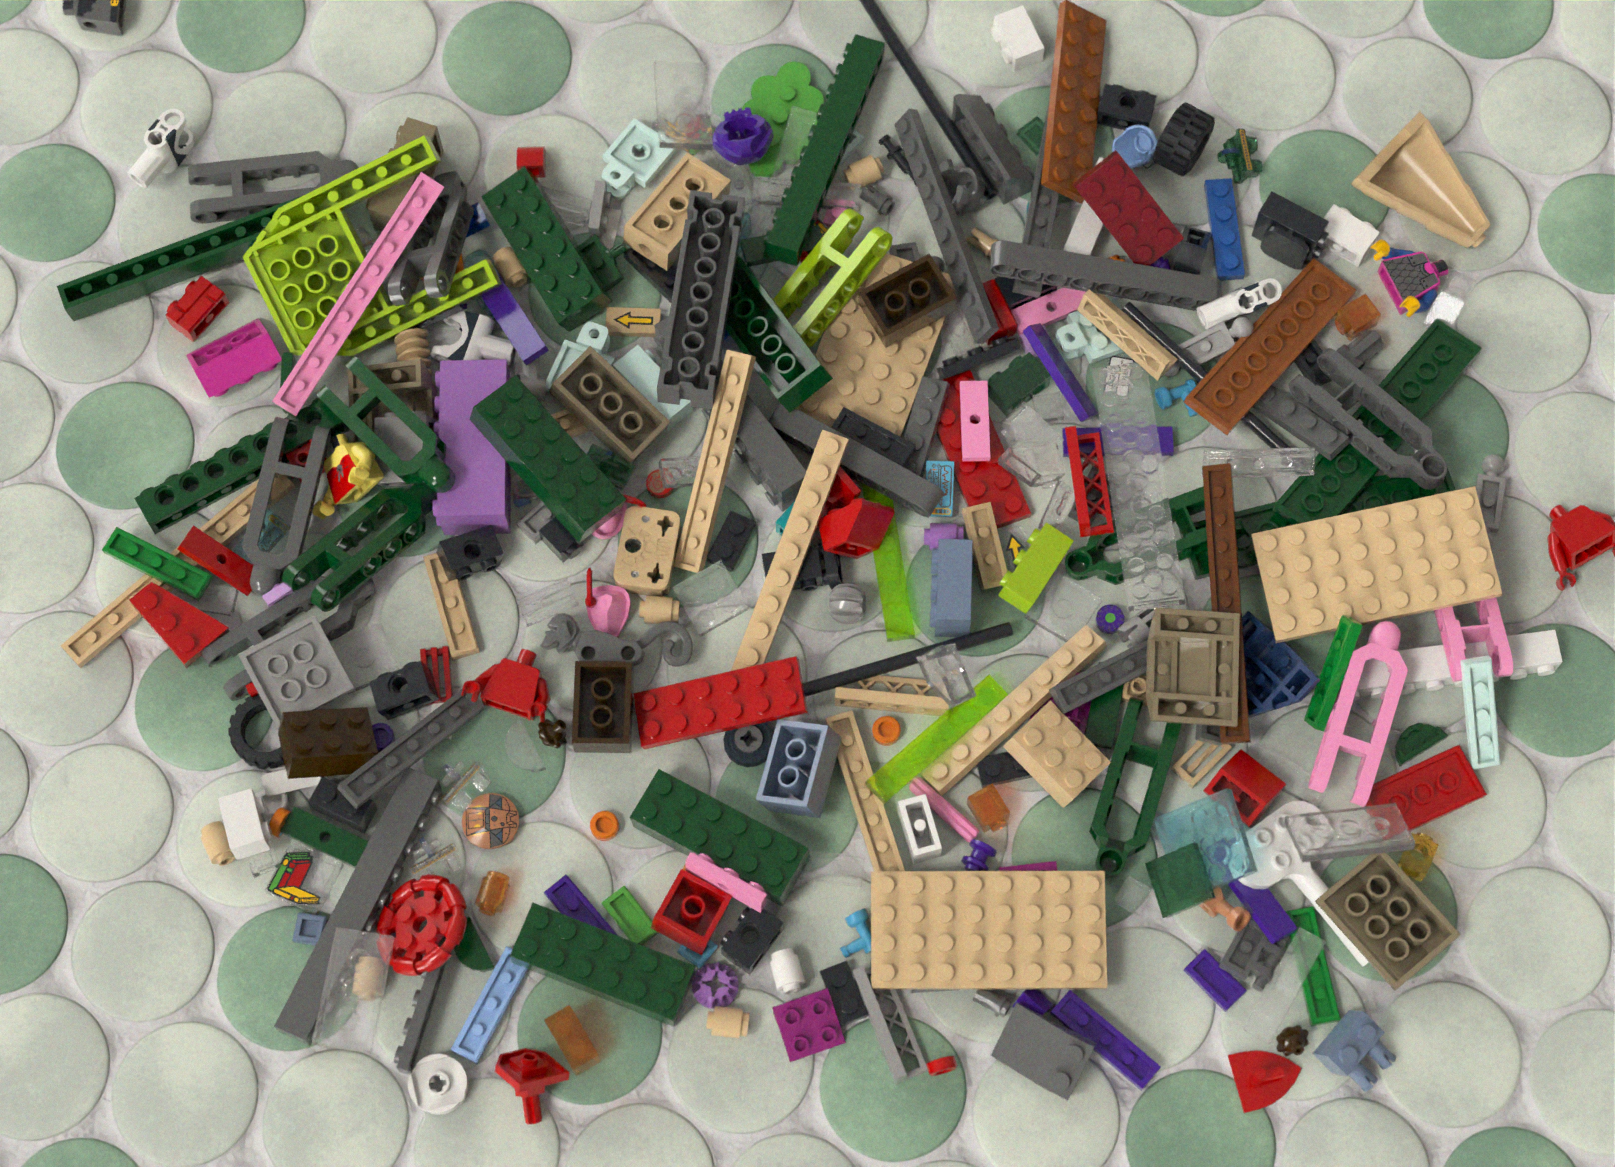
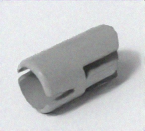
(1136, 628)

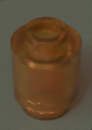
(492, 893)

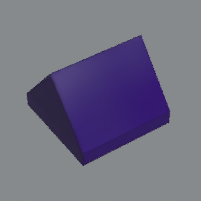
(1035, 1001)

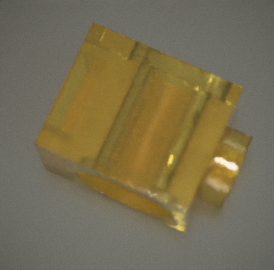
(1418, 868)

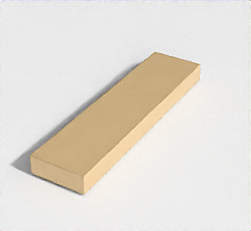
(452, 610)

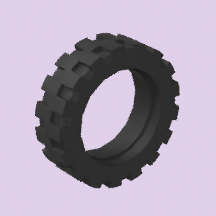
(237, 735)

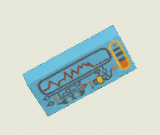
(942, 475)

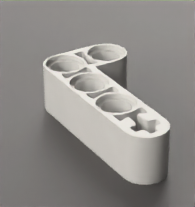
(1085, 230)

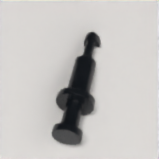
(896, 155)

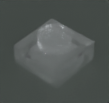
(1133, 895)

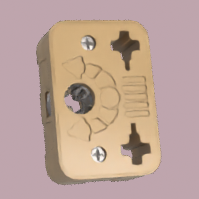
(655, 552)

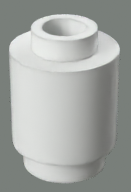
(787, 971)

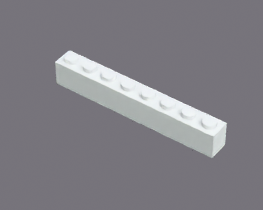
(1429, 667)

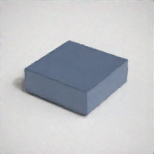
(309, 928)

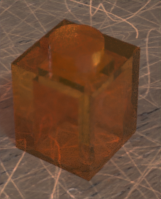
(1357, 317)
(988, 809)

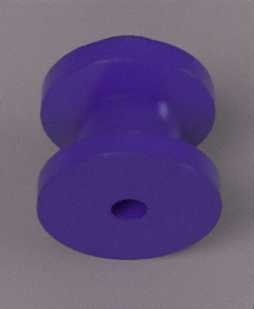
(978, 856)

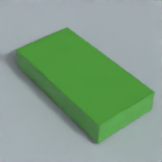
(629, 916)

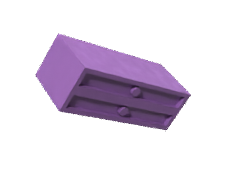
(481, 474)

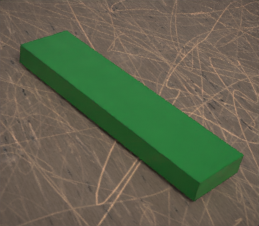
(157, 563)
(1333, 672)
(1318, 986)

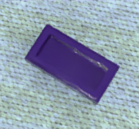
(1214, 981)

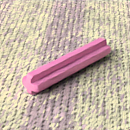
(944, 809)

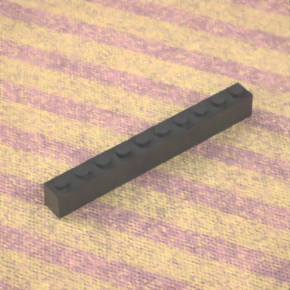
(363, 894)

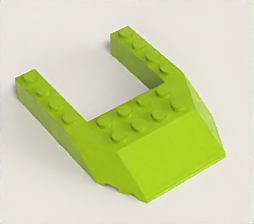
(314, 251)

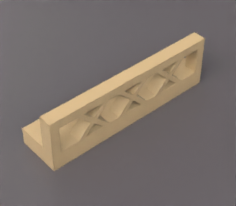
(1126, 334)
(891, 700)

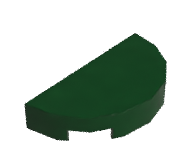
(1417, 740)
(472, 951)

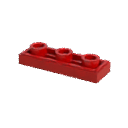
(208, 552)

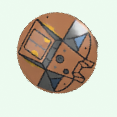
(490, 821)

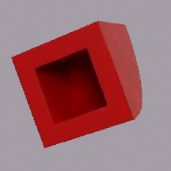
(533, 159)

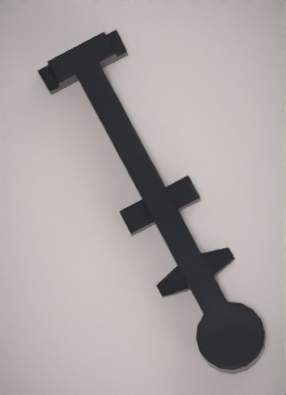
(442, 316)

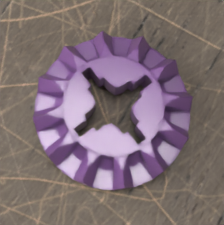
(724, 995)

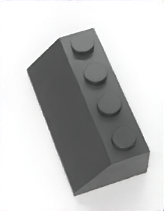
(991, 147)

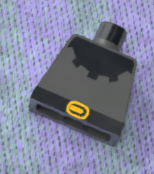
(97, 15)

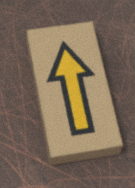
(632, 321)

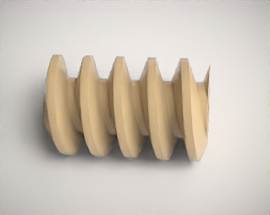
(411, 346)

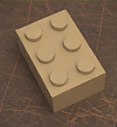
(1056, 754)

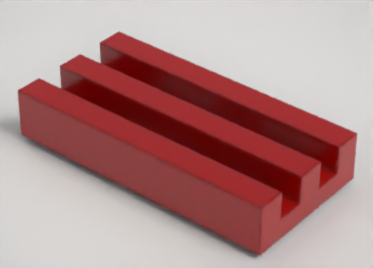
(434, 653)

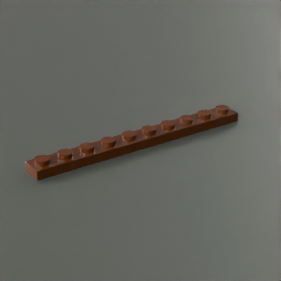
(1225, 577)

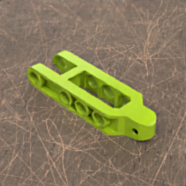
(844, 283)

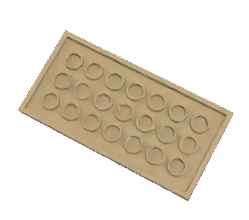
(865, 374)
(1376, 564)
(988, 930)

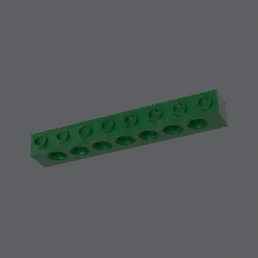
(234, 476)

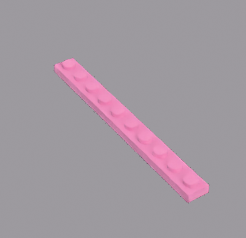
(358, 294)

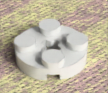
(452, 1093)

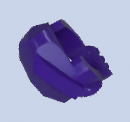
(742, 137)

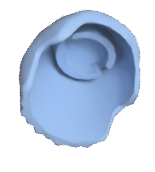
(1136, 145)

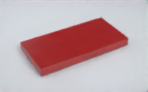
(1430, 788)

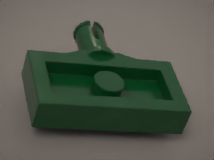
(604, 260)

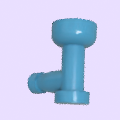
(1164, 396)
(858, 921)

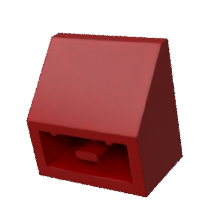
(855, 528)
(1251, 785)

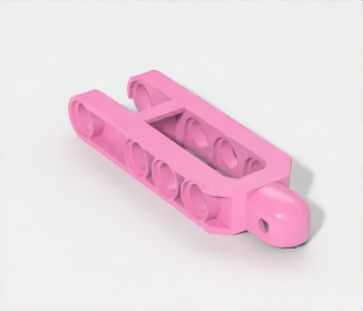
(1490, 631)
(1382, 646)

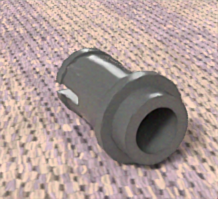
(876, 199)
(993, 1001)

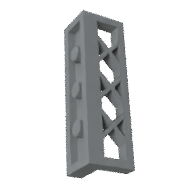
(883, 1032)

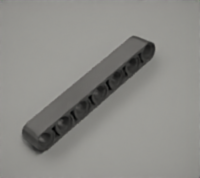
(861, 462)

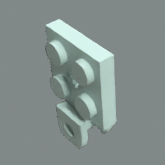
(625, 167)
(590, 335)
(1083, 338)

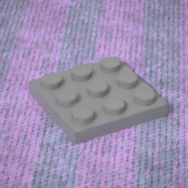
(296, 670)

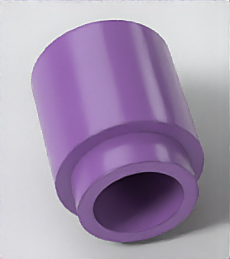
(941, 531)

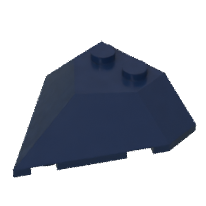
(1273, 670)

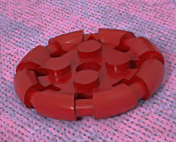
(422, 947)

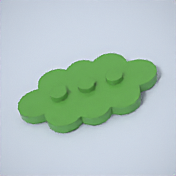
(773, 100)

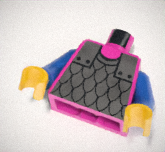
(1409, 277)

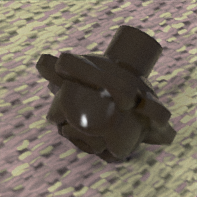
(552, 733)
(1292, 1040)

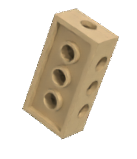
(660, 221)

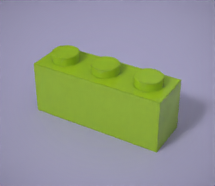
(1034, 567)

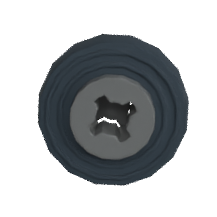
(748, 752)

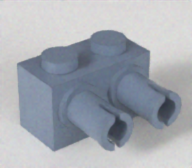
(1349, 1043)

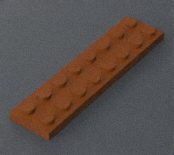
(1073, 99)
(1271, 349)

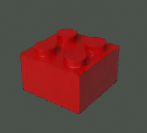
(691, 911)

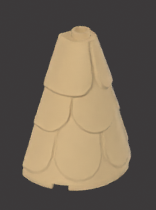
(1424, 185)

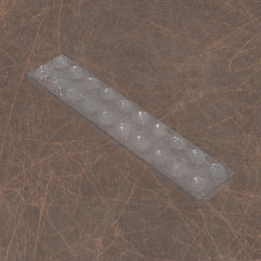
(1138, 487)

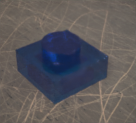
(479, 220)

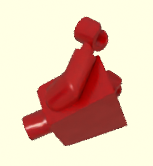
(1577, 539)
(512, 687)

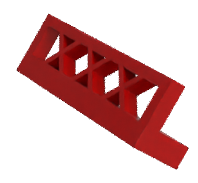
(1078, 479)

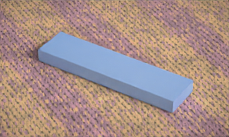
(489, 1008)

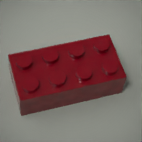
(1128, 210)

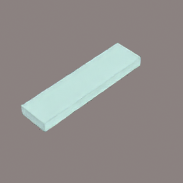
(1480, 712)

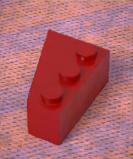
(177, 623)

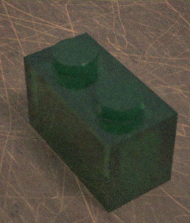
(1018, 382)

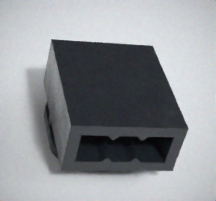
(1289, 232)

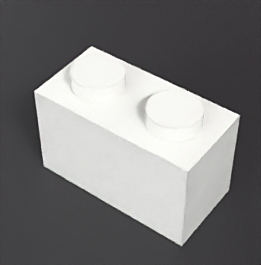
(1018, 38)
(1349, 235)
(244, 823)
(919, 828)

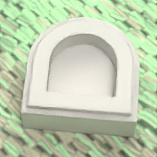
(273, 803)

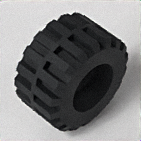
(1184, 139)

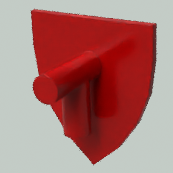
(1262, 1078)

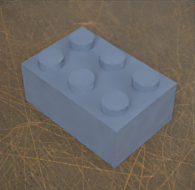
(951, 587)
(798, 768)

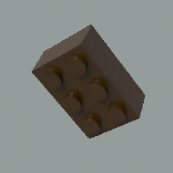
(907, 300)
(603, 707)
(326, 741)

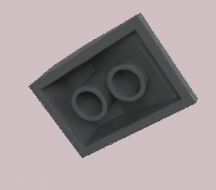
(1043, 1051)

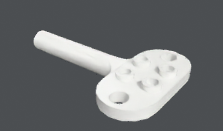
(1279, 860)

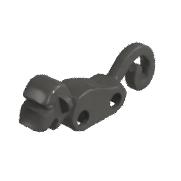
(608, 647)

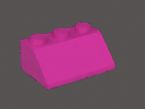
(234, 358)

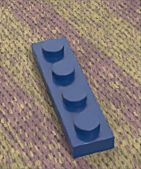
(1224, 229)

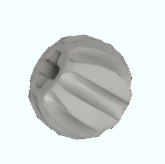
(847, 603)

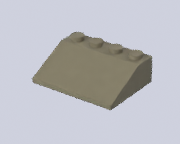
(1387, 918)

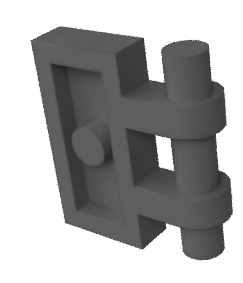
(1244, 951)

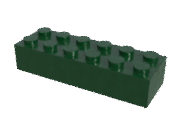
(546, 249)
(766, 332)
(547, 458)
(701, 824)
(603, 964)

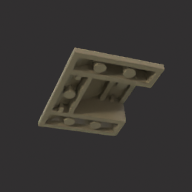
(407, 380)
(1193, 667)

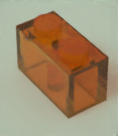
(572, 1040)

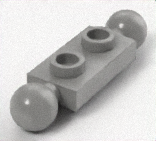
(1214, 342)
(1491, 493)

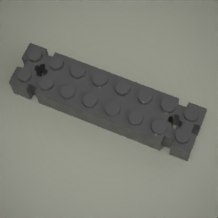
(701, 300)

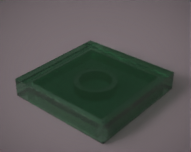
(1180, 880)

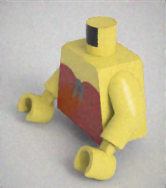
(350, 474)

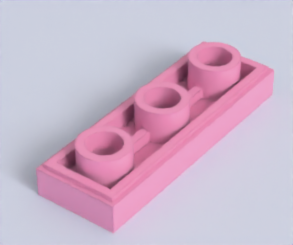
(1062, 301)
(974, 406)
(726, 880)

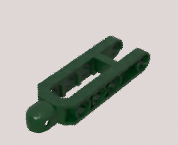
(426, 465)
(1089, 559)
(351, 570)
(1113, 852)

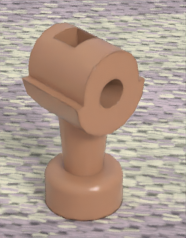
(1236, 917)

